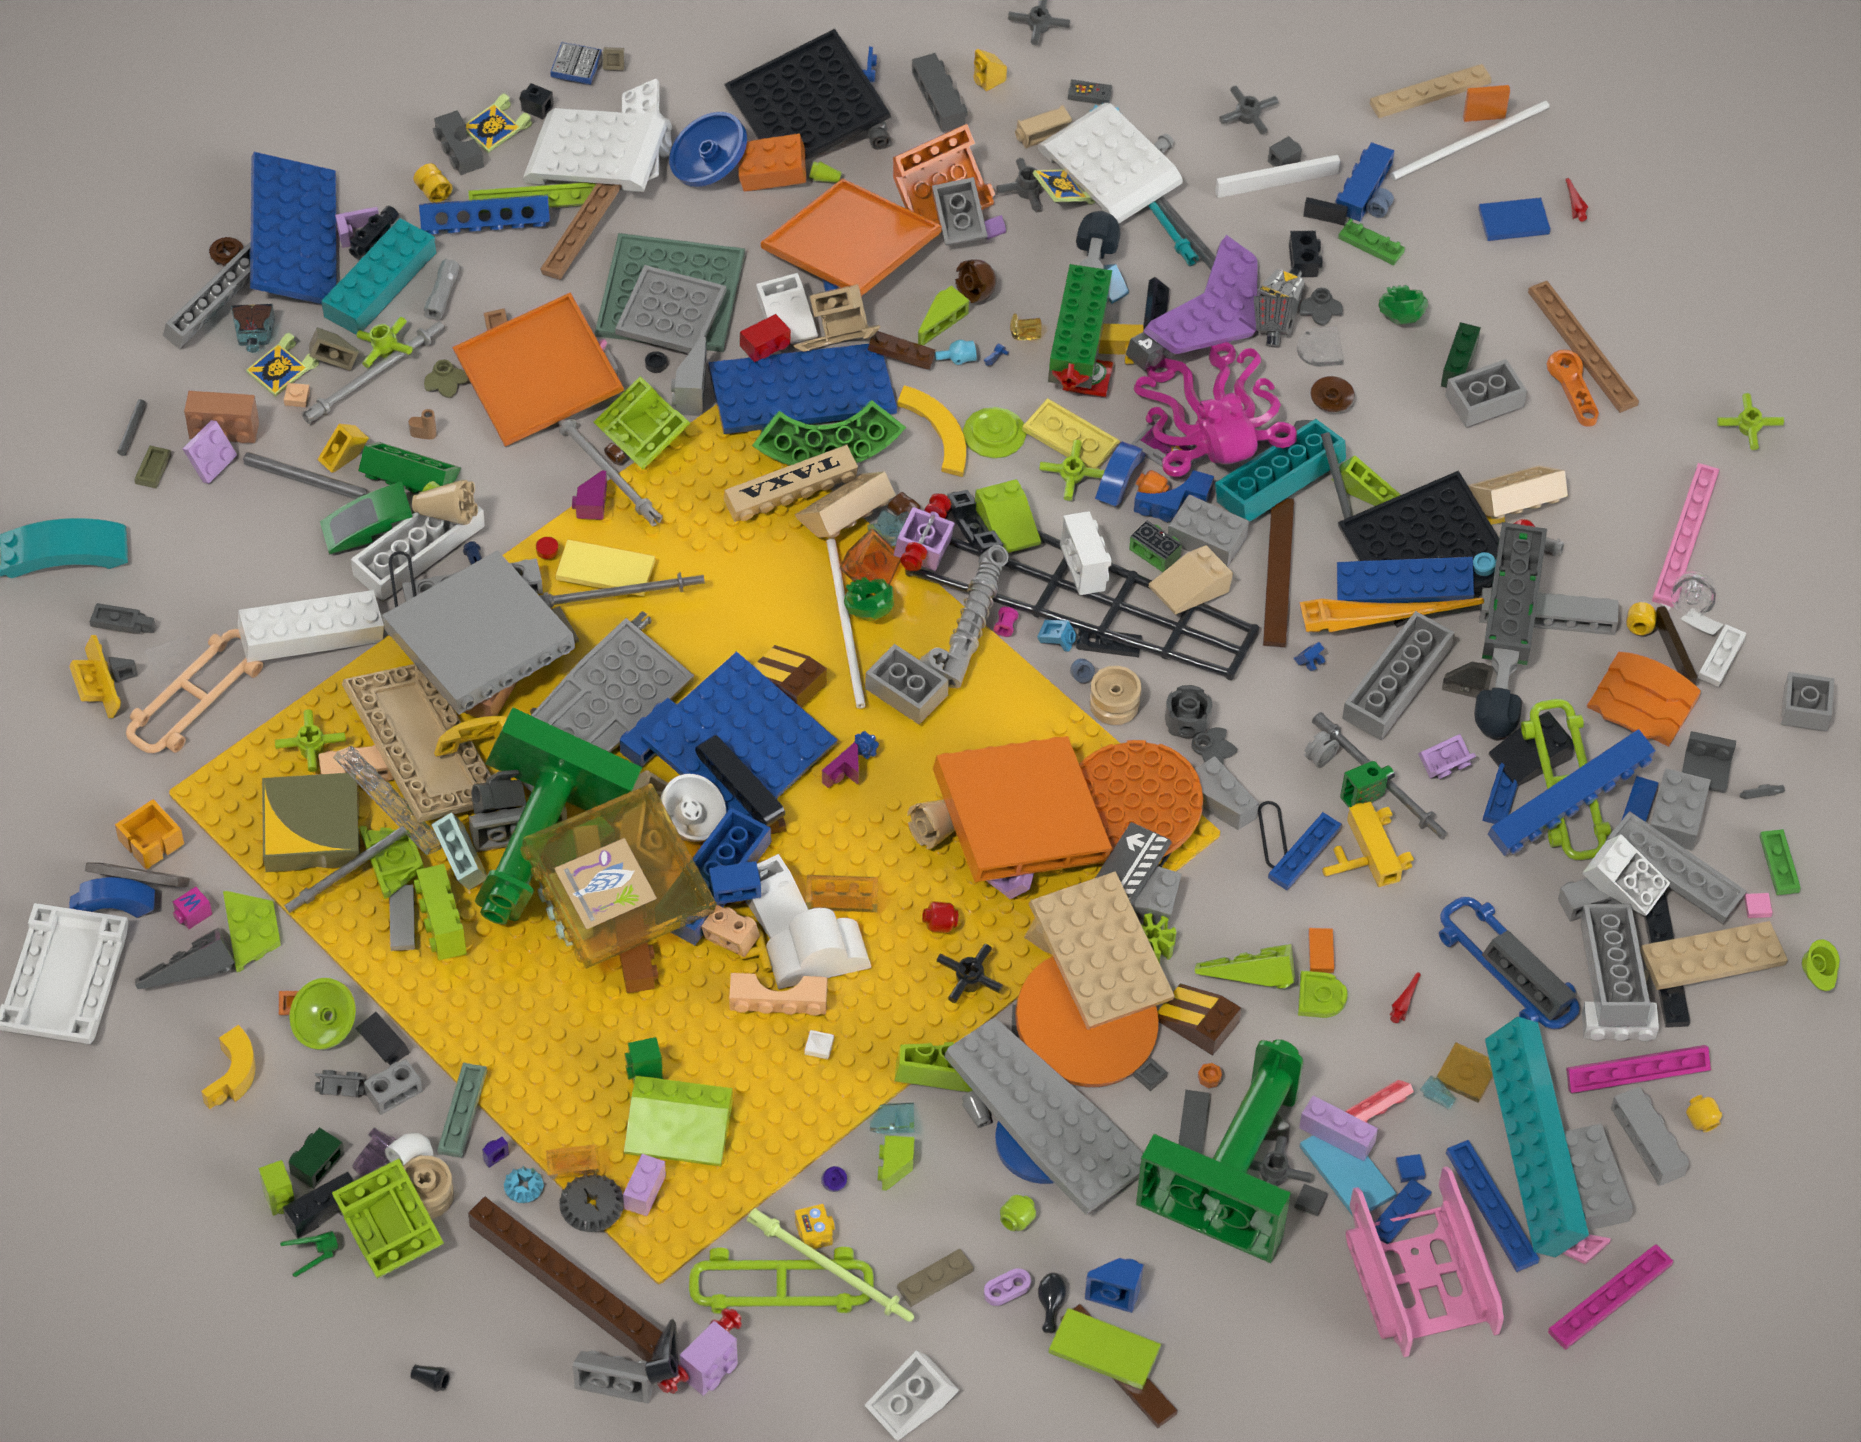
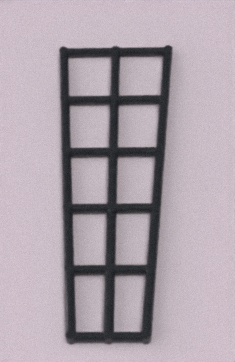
(1116, 605)

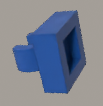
(1309, 655)

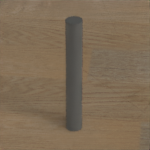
(136, 415)

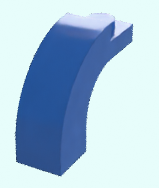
(1118, 473)
(114, 894)

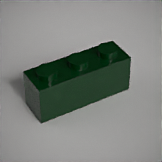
(1461, 352)

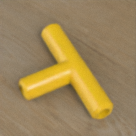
(1344, 864)
(761, 951)

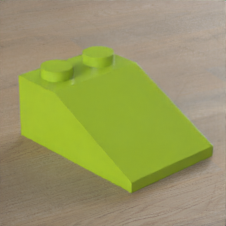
(1007, 512)

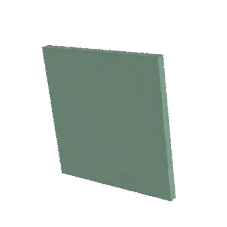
(692, 259)

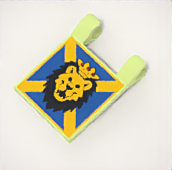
(494, 126)
(1061, 186)
(280, 366)

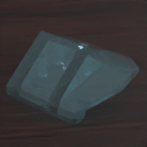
(893, 1118)

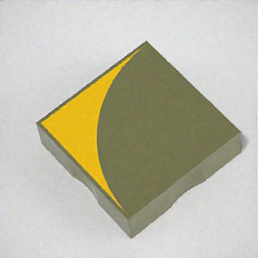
(310, 821)

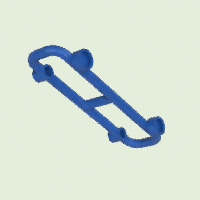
(1452, 934)

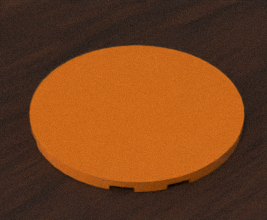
(1144, 787)
(1057, 1034)

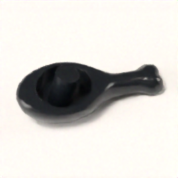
(1051, 1295)

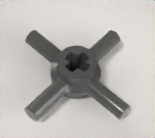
(1038, 20)
(1248, 110)

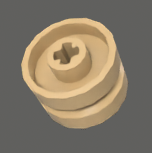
(1115, 695)
(432, 1182)

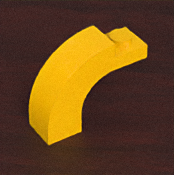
(239, 1077)

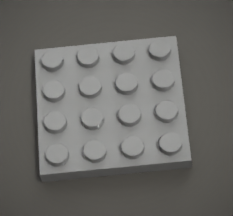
(670, 309)

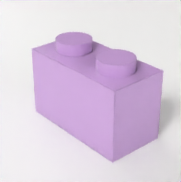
(644, 1185)

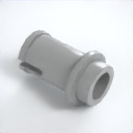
(1164, 142)
(1554, 546)

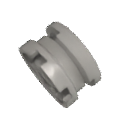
(1321, 749)

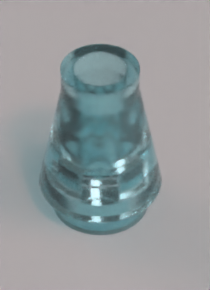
(1437, 1092)

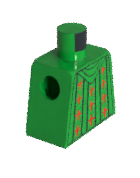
(1365, 783)

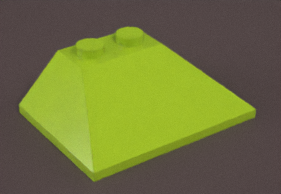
(641, 423)
(387, 1218)

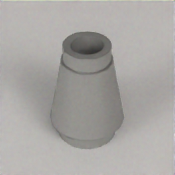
(976, 1109)

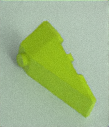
(1268, 968)

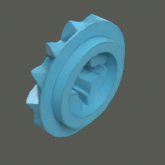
(521, 1194)

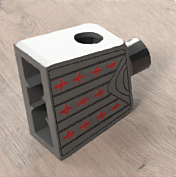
(1274, 317)

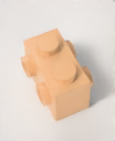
(731, 930)

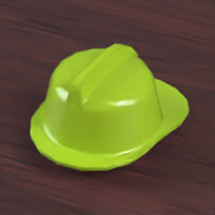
(1821, 964)

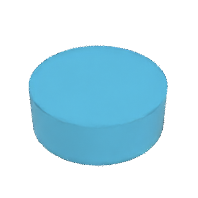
(1484, 564)

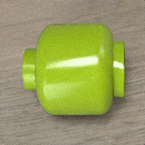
(1017, 1212)

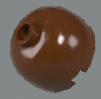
(975, 280)

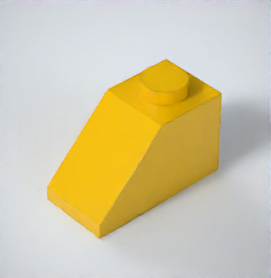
(342, 447)

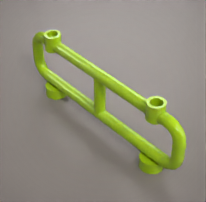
(1531, 730)
(720, 1261)

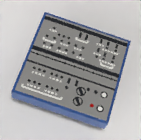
(576, 63)

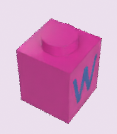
(191, 908)

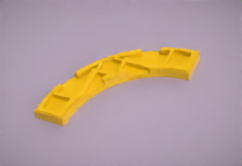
(943, 423)

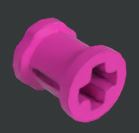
(1005, 622)

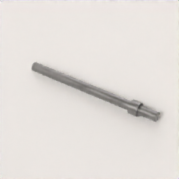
(307, 895)

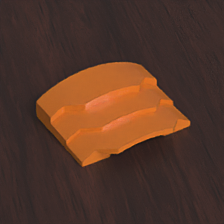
(1645, 697)

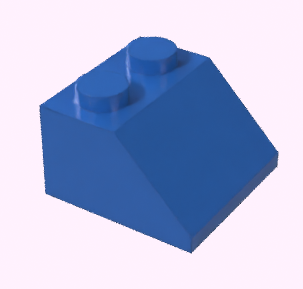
(1115, 1284)

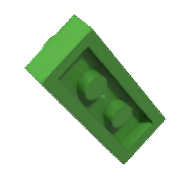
(1779, 862)

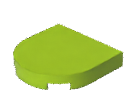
(1320, 995)

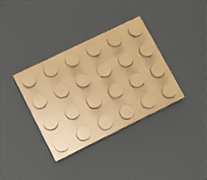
(1101, 950)

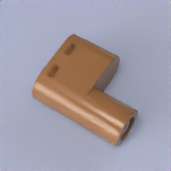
(424, 426)

